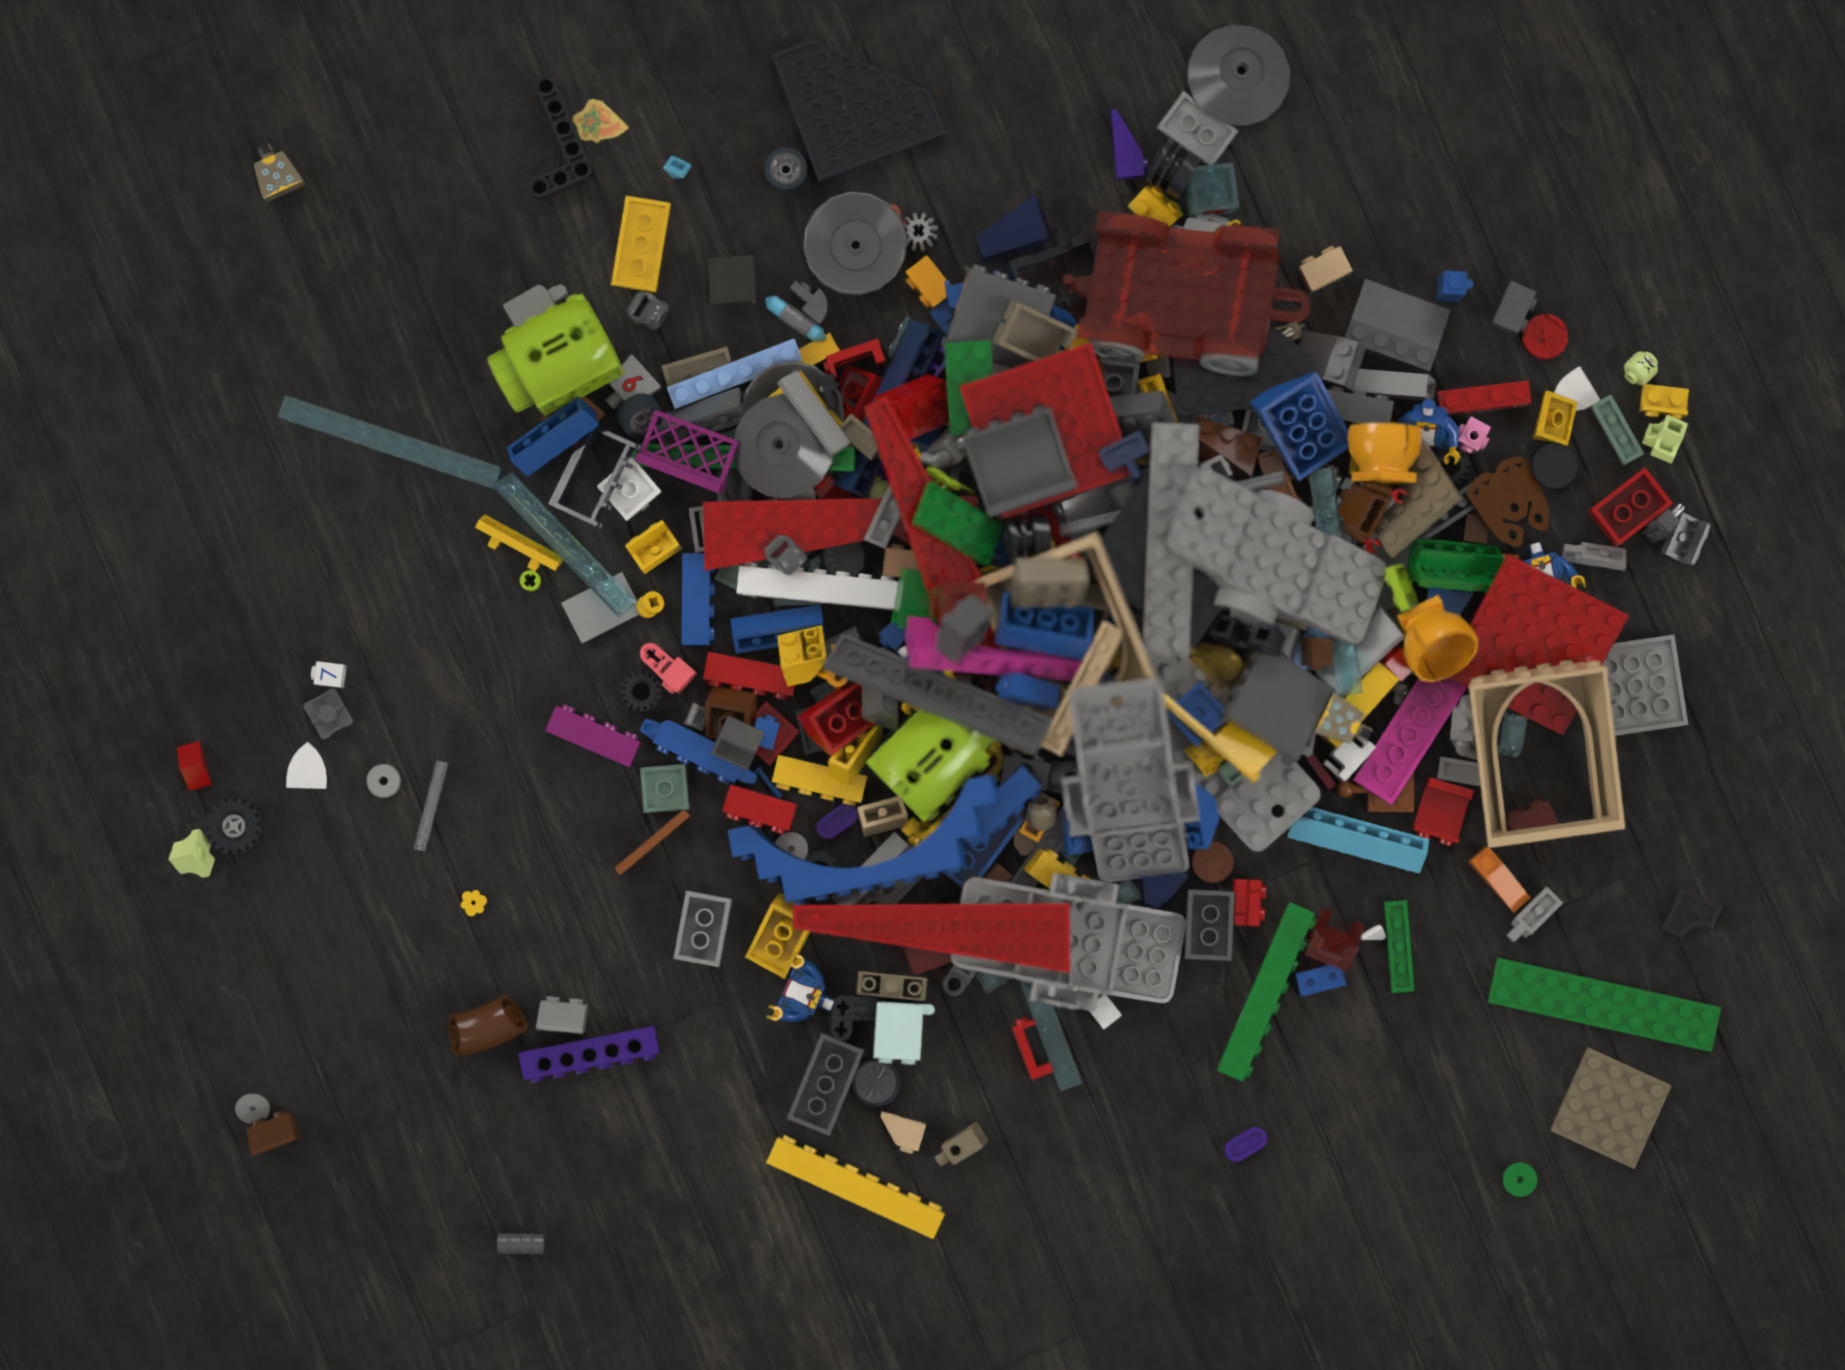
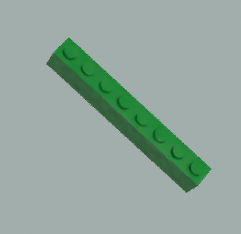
(1266, 991)

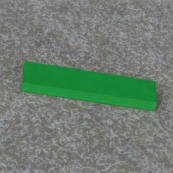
(1399, 946)

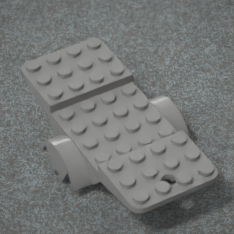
(1274, 560)
(1127, 783)
(1245, 805)
(1112, 944)

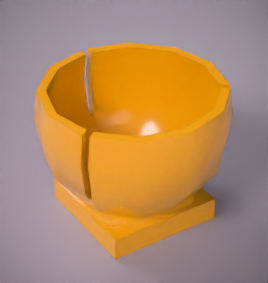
(1384, 452)
(1436, 641)

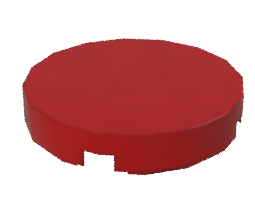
(1545, 336)

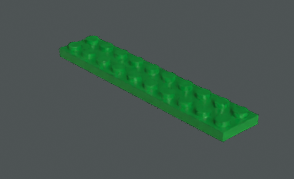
(1604, 1004)

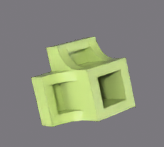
(1665, 438)
(193, 855)

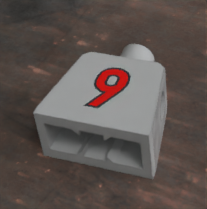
(635, 381)

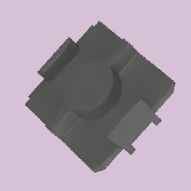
(328, 713)

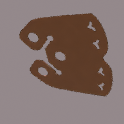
(1506, 488)

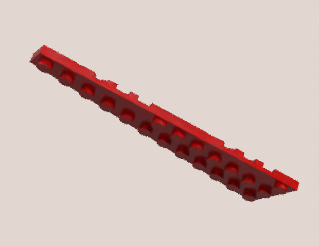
(908, 480)
(742, 529)
(999, 932)

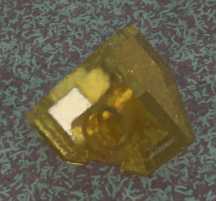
(1217, 662)

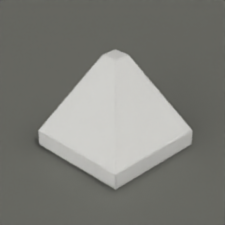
(1374, 933)

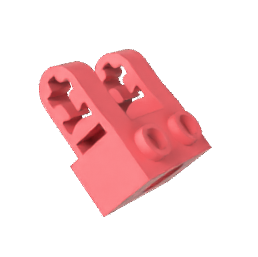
(675, 674)

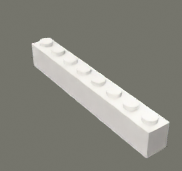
(817, 586)

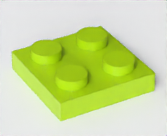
(1405, 596)

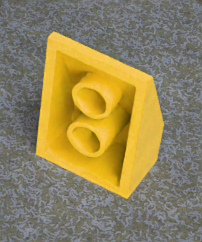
(777, 939)

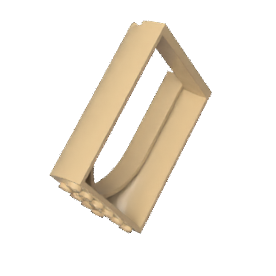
(1135, 661)
(1589, 692)

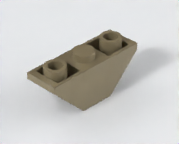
(891, 985)

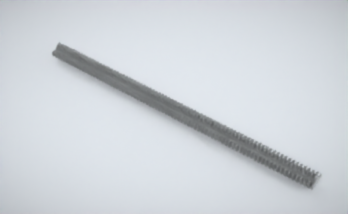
(1109, 517)

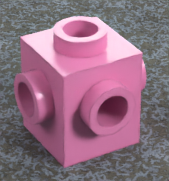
(1479, 431)

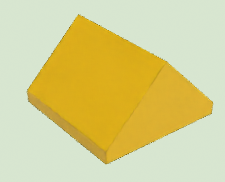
(1555, 418)

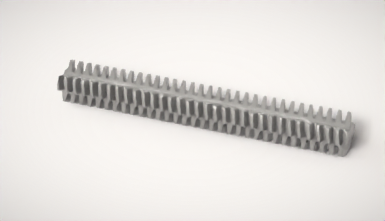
(430, 805)

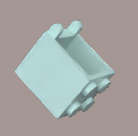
(899, 1031)

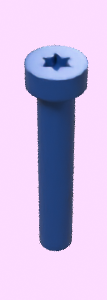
(768, 782)

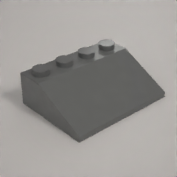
(1397, 326)

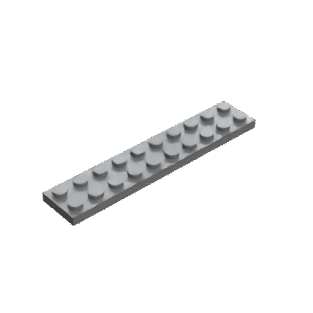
(1167, 575)

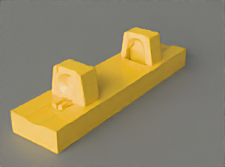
(502, 533)

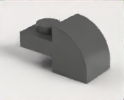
(816, 304)

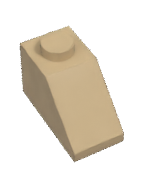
(904, 1131)

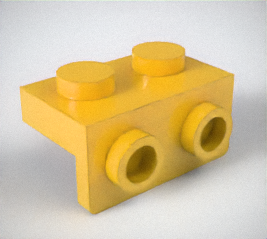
(1154, 204)
(653, 546)
(1205, 756)

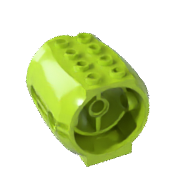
(555, 357)
(938, 773)

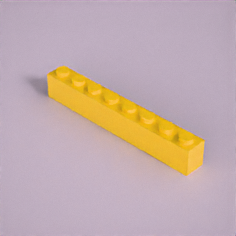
(855, 1187)

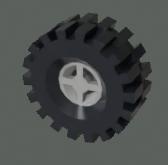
(224, 823)

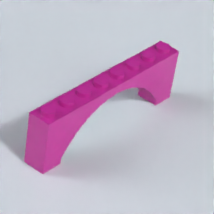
(921, 640)

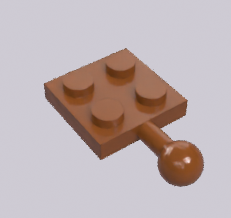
(1403, 802)

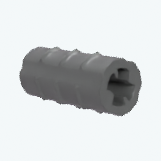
(520, 1243)

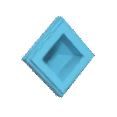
(676, 167)

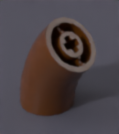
(486, 1026)

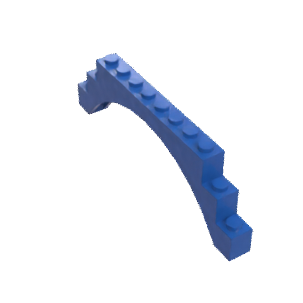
(935, 854)

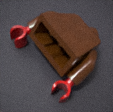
(1363, 509)

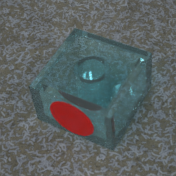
(1212, 190)

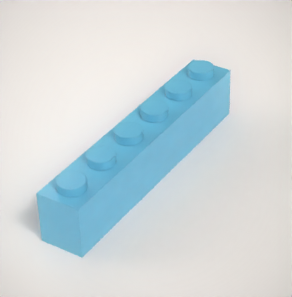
(1360, 839)

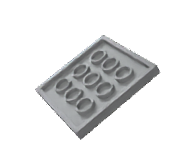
(1645, 685)

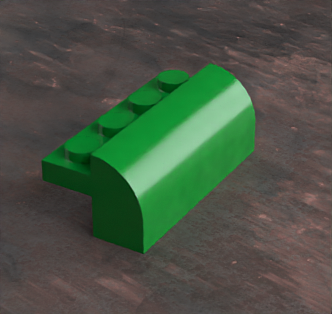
(1453, 564)

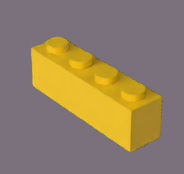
(816, 778)

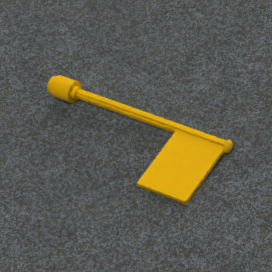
(1233, 742)

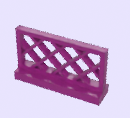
(681, 470)

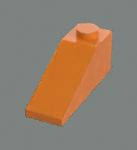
(1499, 878)

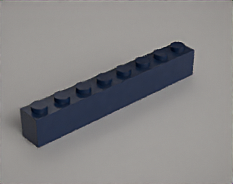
(907, 365)

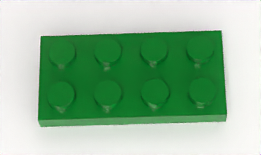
(964, 364)
(958, 524)

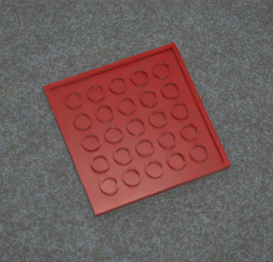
(1080, 407)
(1536, 621)

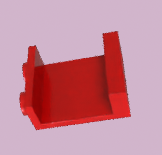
(1442, 811)

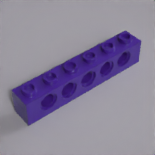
(530, 1059)

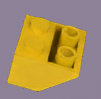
(802, 654)

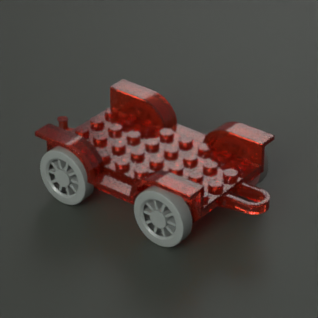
(1182, 293)

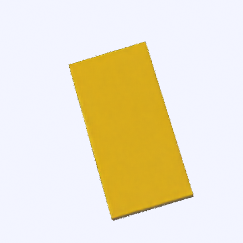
(640, 244)

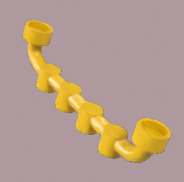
(912, 824)

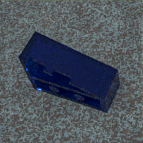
(1014, 231)

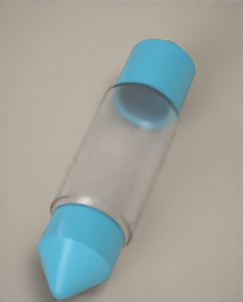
(795, 318)

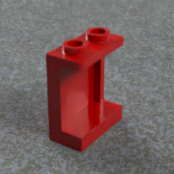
(853, 354)
(1034, 1071)

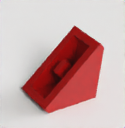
(193, 766)

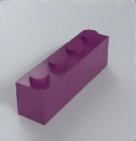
(592, 736)

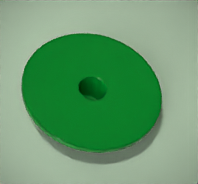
(1520, 1179)

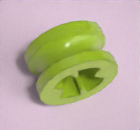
(523, 580)

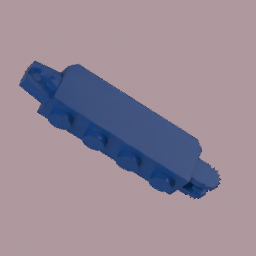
(694, 748)

